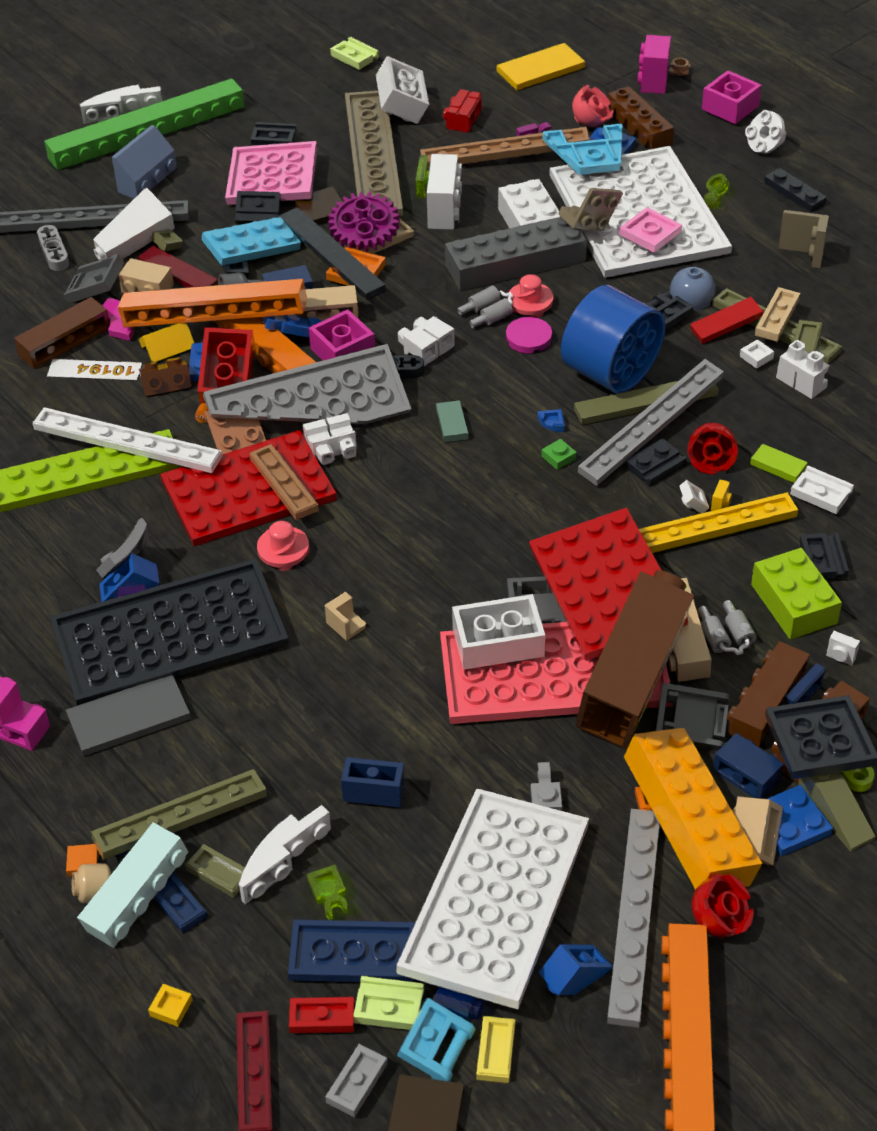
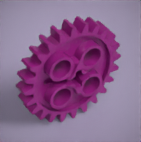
(364, 221)

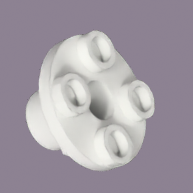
(766, 132)

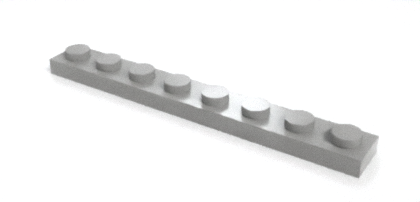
(650, 422)
(634, 920)

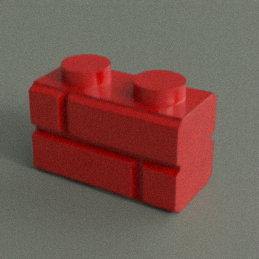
(463, 110)

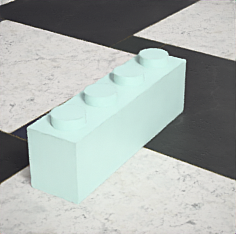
(133, 885)

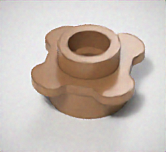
(679, 67)

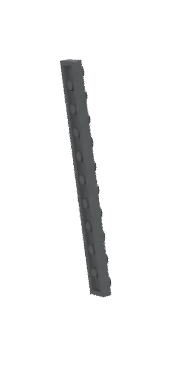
(77, 216)

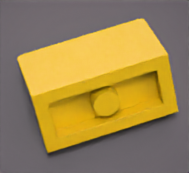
(167, 341)

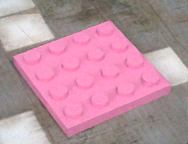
(273, 168)

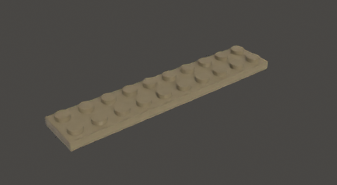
(372, 147)

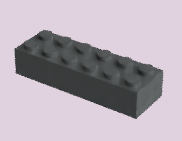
(514, 253)

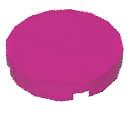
(528, 335)

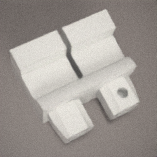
(427, 338)
(803, 369)
(331, 438)

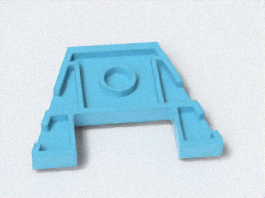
(592, 155)

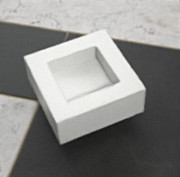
(756, 354)
(693, 497)
(842, 648)

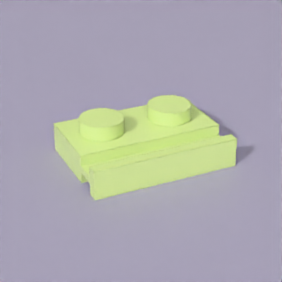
(354, 53)
(388, 1002)

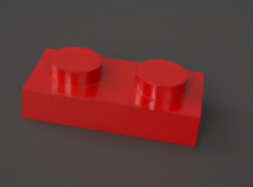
(321, 1015)

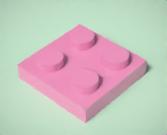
(650, 229)

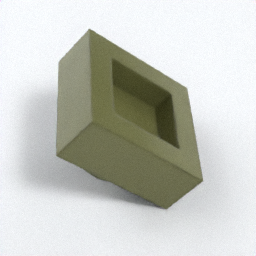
(167, 240)

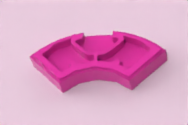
(116, 328)

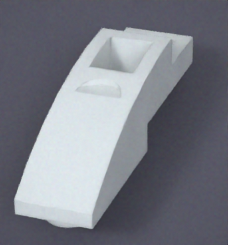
(118, 102)
(273, 856)

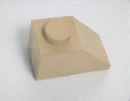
(761, 824)

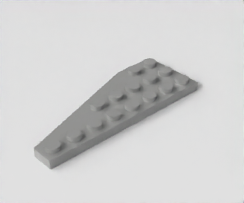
(355, 384)

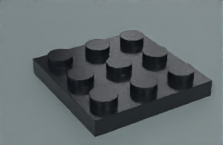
(821, 737)

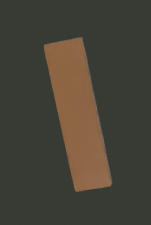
(284, 482)

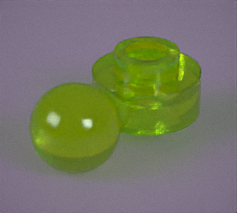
(716, 186)

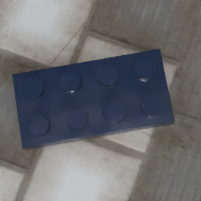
(347, 950)

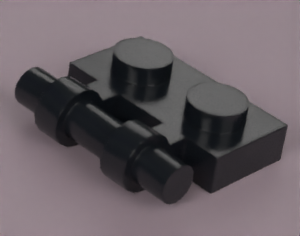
(673, 309)

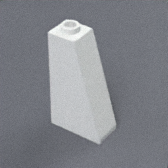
(133, 227)

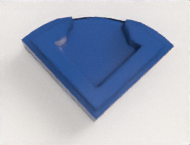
(552, 420)

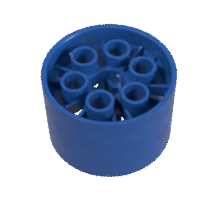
(612, 339)

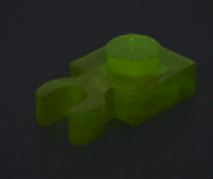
(328, 888)

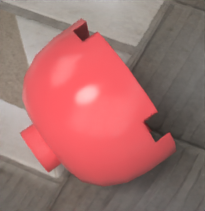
(591, 107)

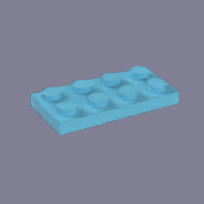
(250, 241)

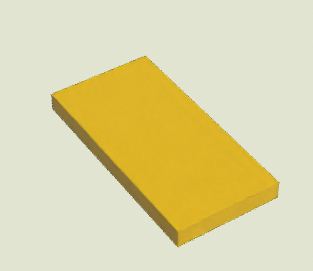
(540, 66)

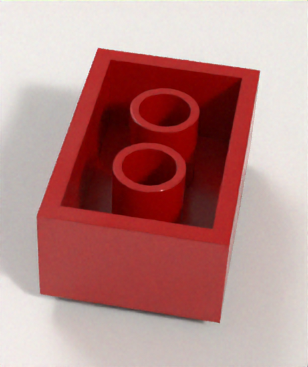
(225, 358)

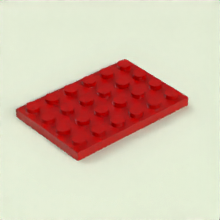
(237, 493)
(593, 573)

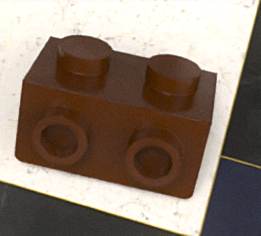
(165, 377)

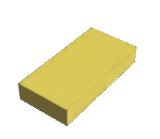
(495, 1049)

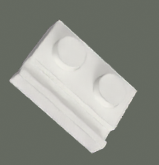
(822, 489)

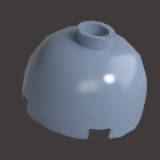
(694, 287)

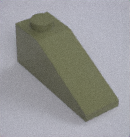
(840, 808)

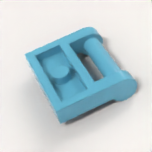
(427, 1036)

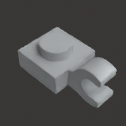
(546, 792)

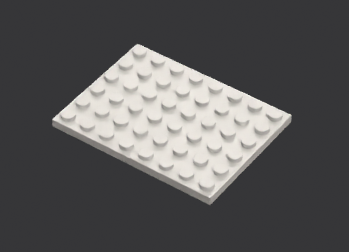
(652, 181)

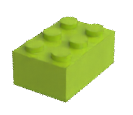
(796, 593)

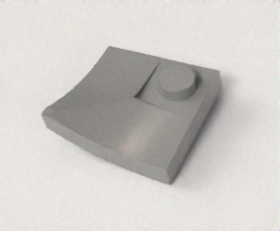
(133, 544)

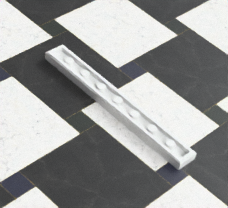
(128, 440)

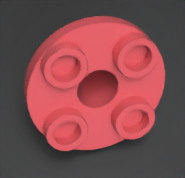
(531, 297)
(282, 546)

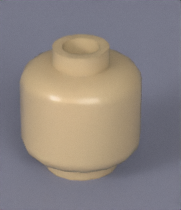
(89, 880)

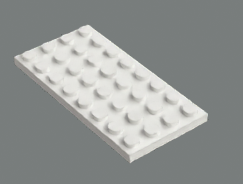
(494, 898)

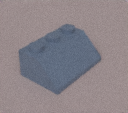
(143, 162)

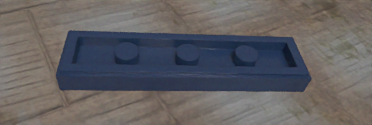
(177, 902)

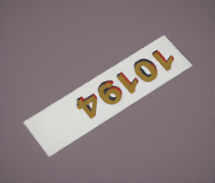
(94, 369)

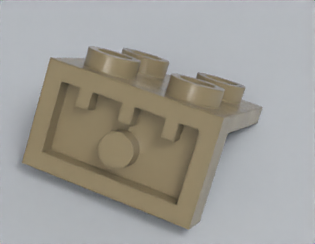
(594, 211)
(804, 233)

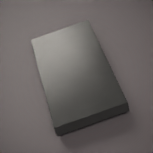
(127, 714)

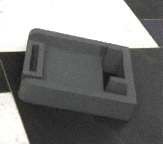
(94, 278)
(546, 603)
(697, 713)

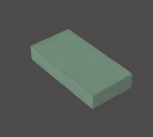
(452, 421)

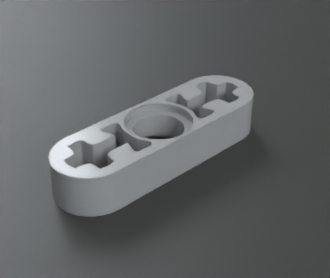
(51, 254)

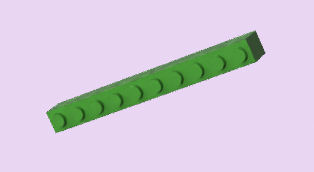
(165, 116)

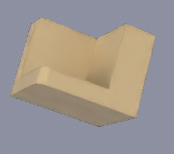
(342, 618)

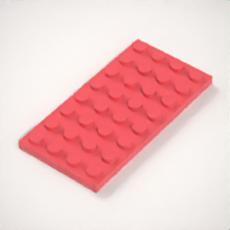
(524, 687)

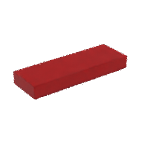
(726, 320)

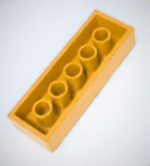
(691, 807)

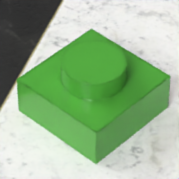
(558, 454)

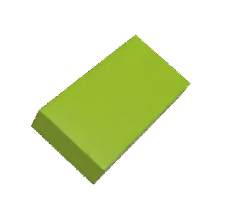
(778, 463)

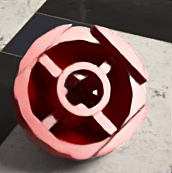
(712, 448)
(722, 906)

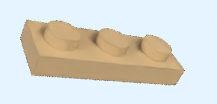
(777, 314)

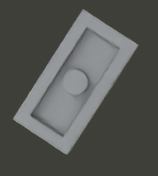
(356, 1080)

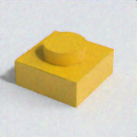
(721, 497)
(170, 1005)

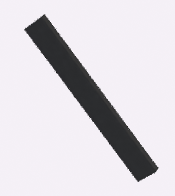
(333, 254)

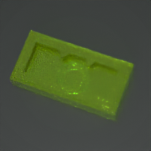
(422, 176)

